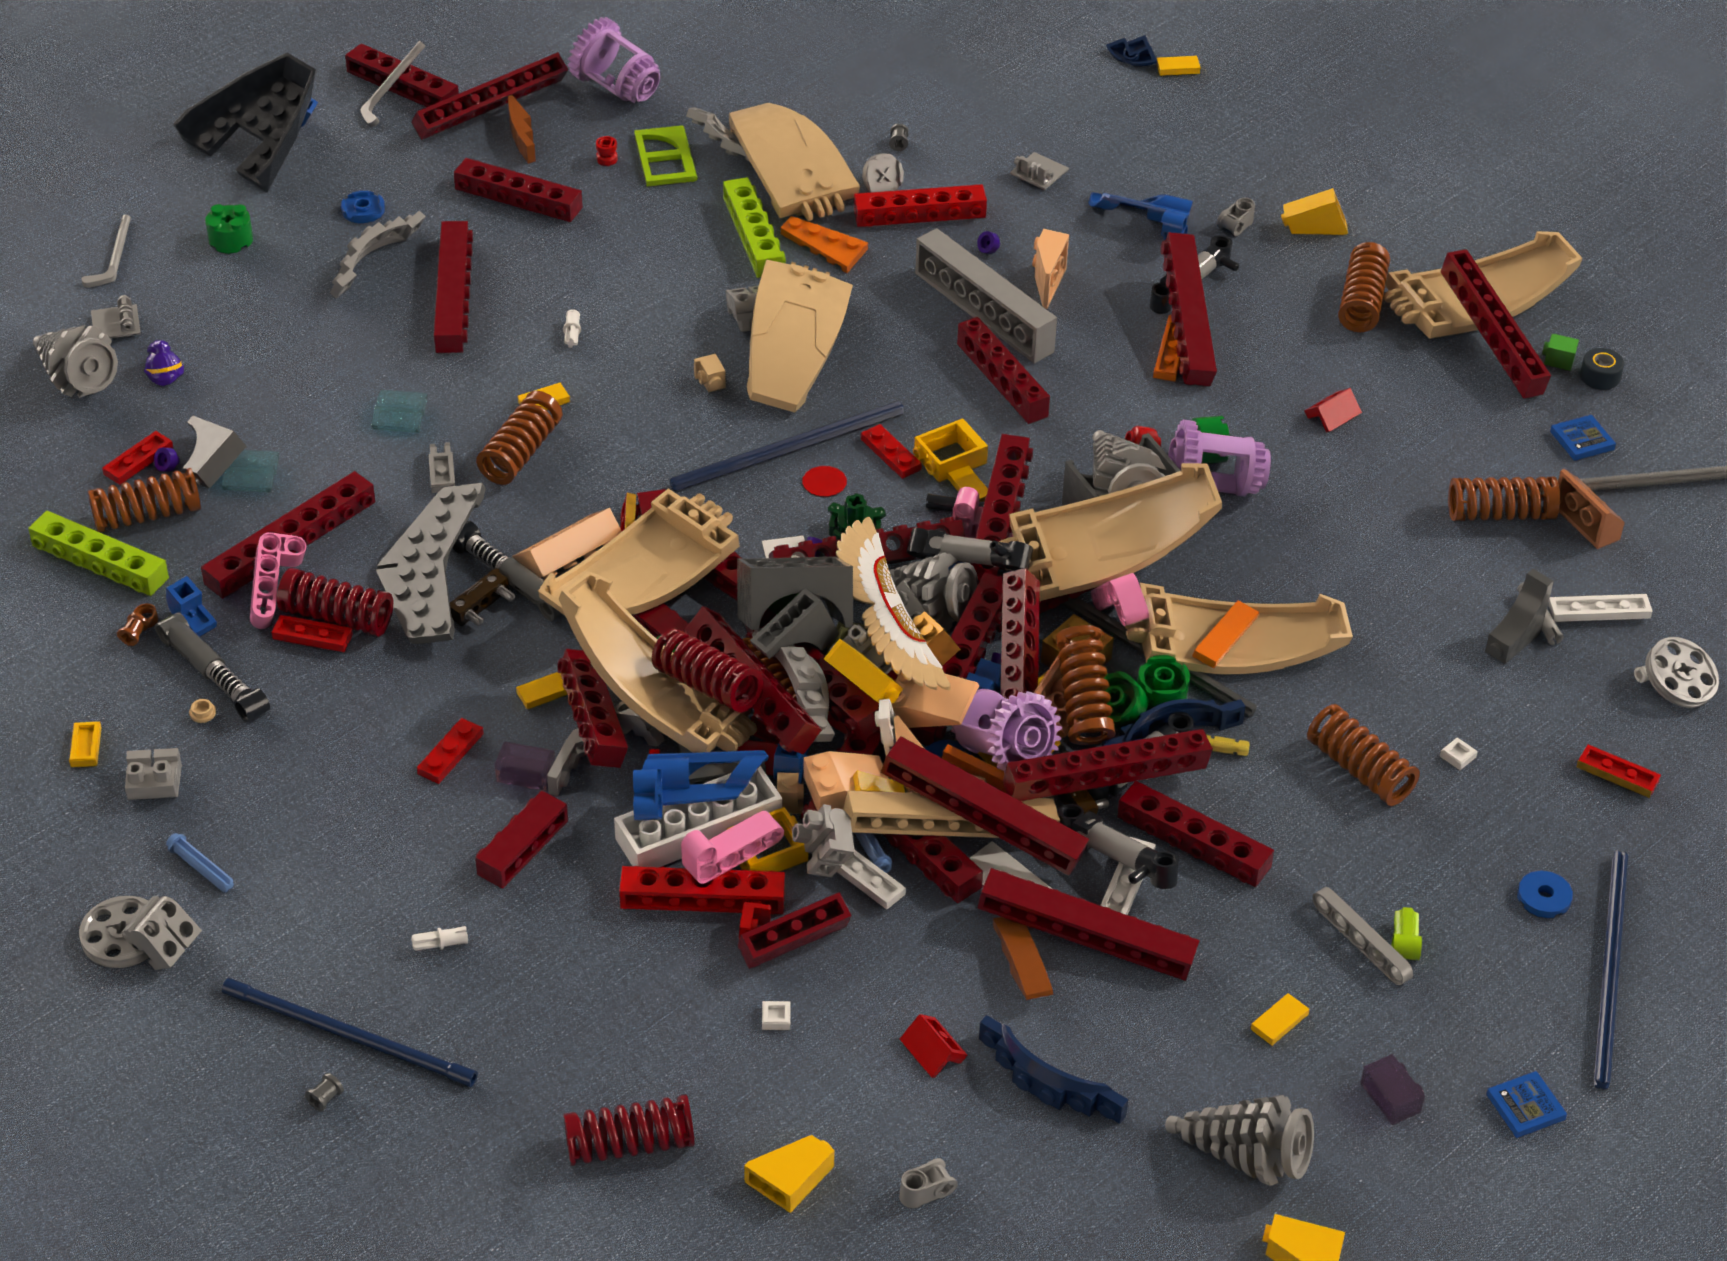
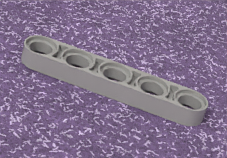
(1362, 936)

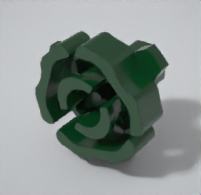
(853, 509)

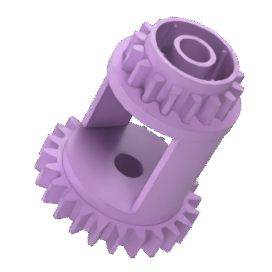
(596, 52)
(1251, 464)
(1009, 727)

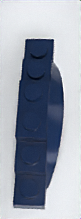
(1203, 714)
(1047, 1082)

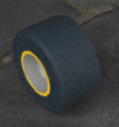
(1602, 368)

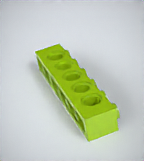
(752, 223)
(98, 553)

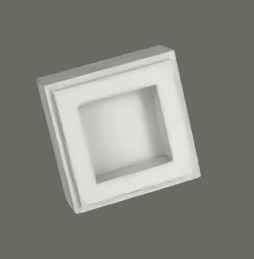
(1458, 753)
(775, 1015)

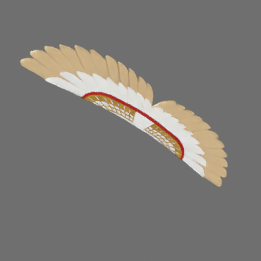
(887, 620)

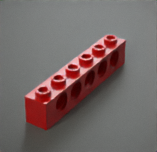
(920, 205)
(679, 891)

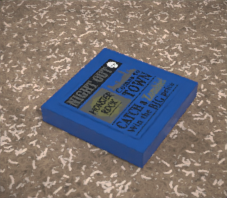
(1582, 437)
(1526, 1104)

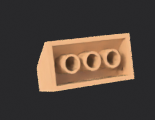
(569, 544)

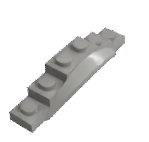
(717, 131)
(370, 240)
(808, 685)

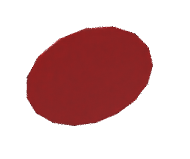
(824, 481)

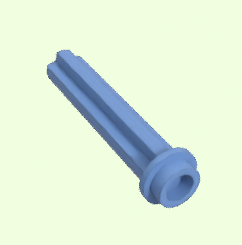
(177, 844)
(875, 851)

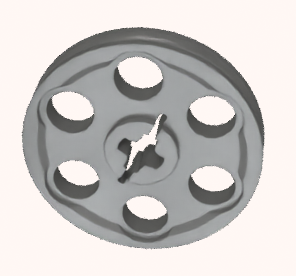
(1680, 680)
(109, 932)

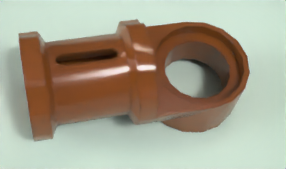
(137, 624)

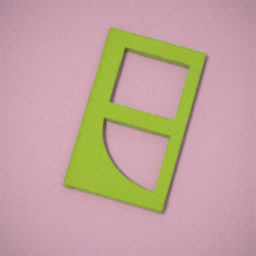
(675, 136)

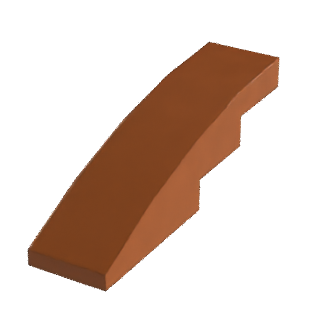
(521, 129)
(1023, 957)

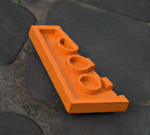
(833, 245)

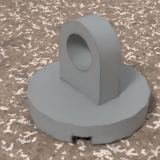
(882, 173)

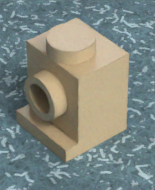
(710, 372)
(791, 792)

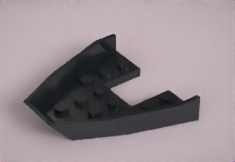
(263, 102)

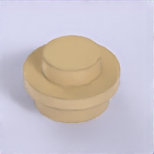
(202, 711)

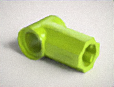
(1406, 934)

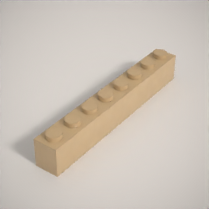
(917, 815)

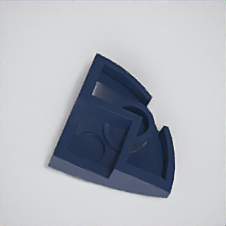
(1134, 52)

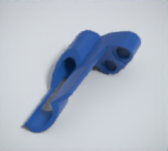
(1161, 208)
(666, 780)

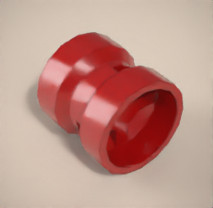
(606, 150)

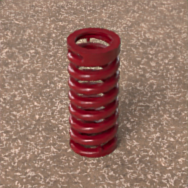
(335, 597)
(710, 666)
(676, 1113)

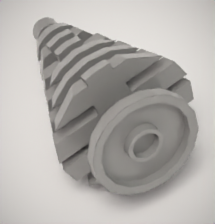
(78, 359)
(1122, 464)
(940, 590)
(1255, 1134)

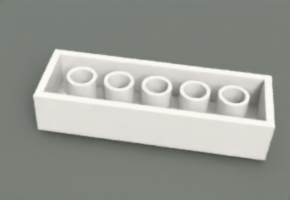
(659, 841)

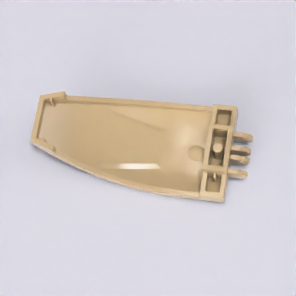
(793, 161)
(1517, 276)
(793, 332)
(1116, 532)
(656, 554)
(1275, 640)
(622, 657)

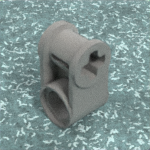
(1237, 216)
(928, 1184)

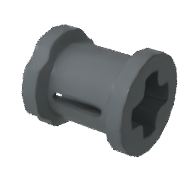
(899, 136)
(324, 1092)

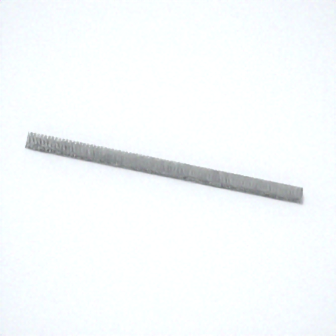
(1650, 479)

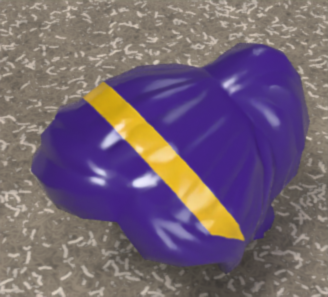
(162, 364)

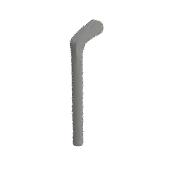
(366, 109)
(111, 274)

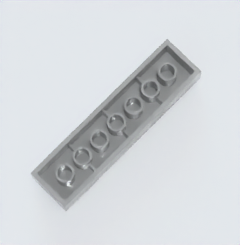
(986, 295)

